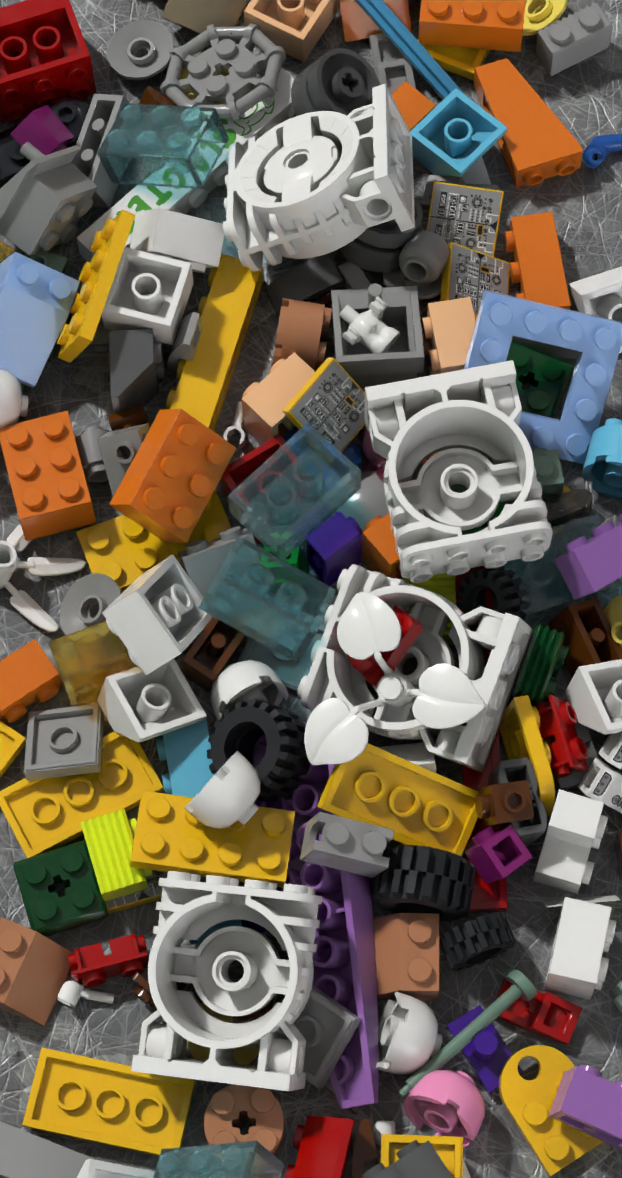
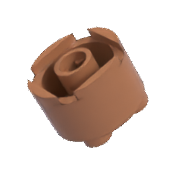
(300, 331)
(240, 1102)

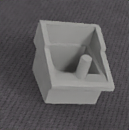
(44, 200)
(403, 314)

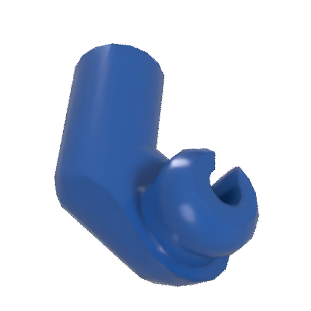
(600, 147)

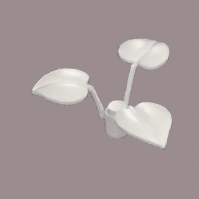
(442, 701)

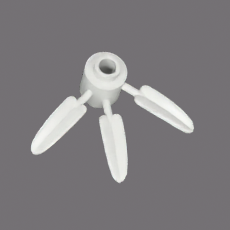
(36, 567)

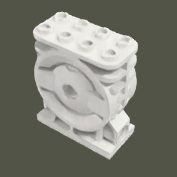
(319, 182)
(466, 417)
(501, 633)
(188, 912)

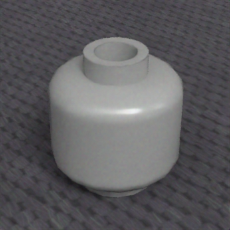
(424, 257)

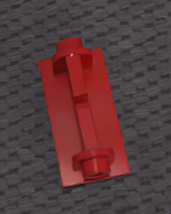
(569, 750)
(96, 967)

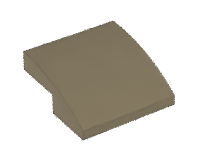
(198, 14)

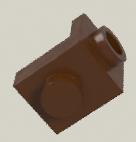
(504, 803)

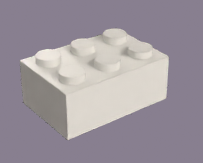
(157, 615)

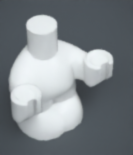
(369, 328)

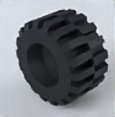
(285, 749)
(425, 882)

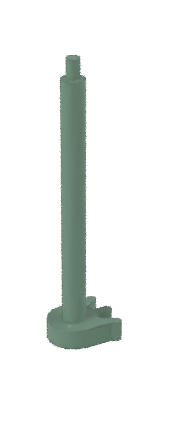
(520, 988)

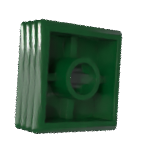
(546, 374)
(541, 662)
(45, 909)

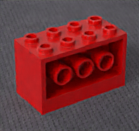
(41, 57)

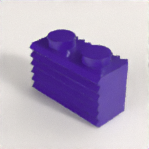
(334, 547)

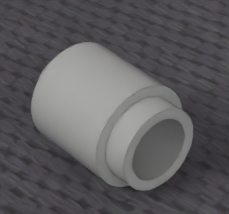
(90, 453)

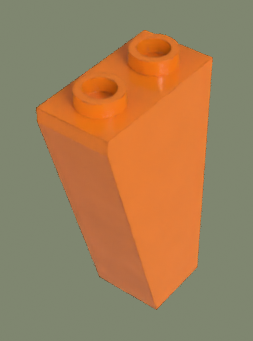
(536, 139)

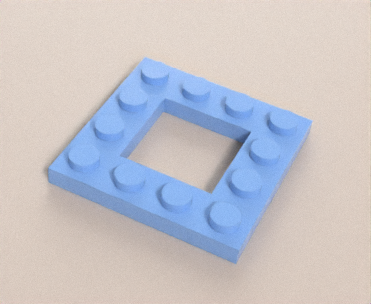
(598, 348)

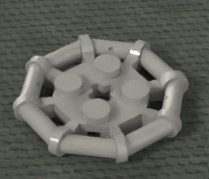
(237, 90)

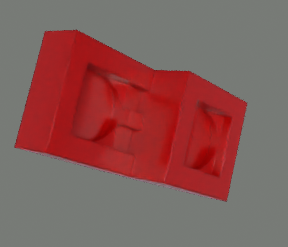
(542, 1015)

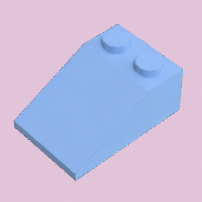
(32, 314)

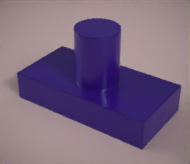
(485, 1052)

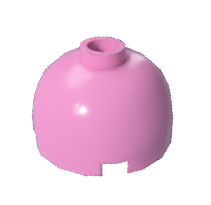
(447, 1104)

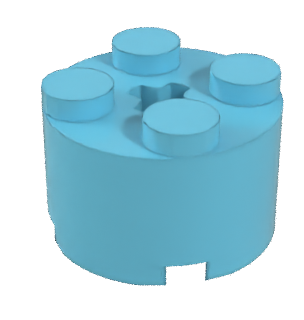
(604, 459)

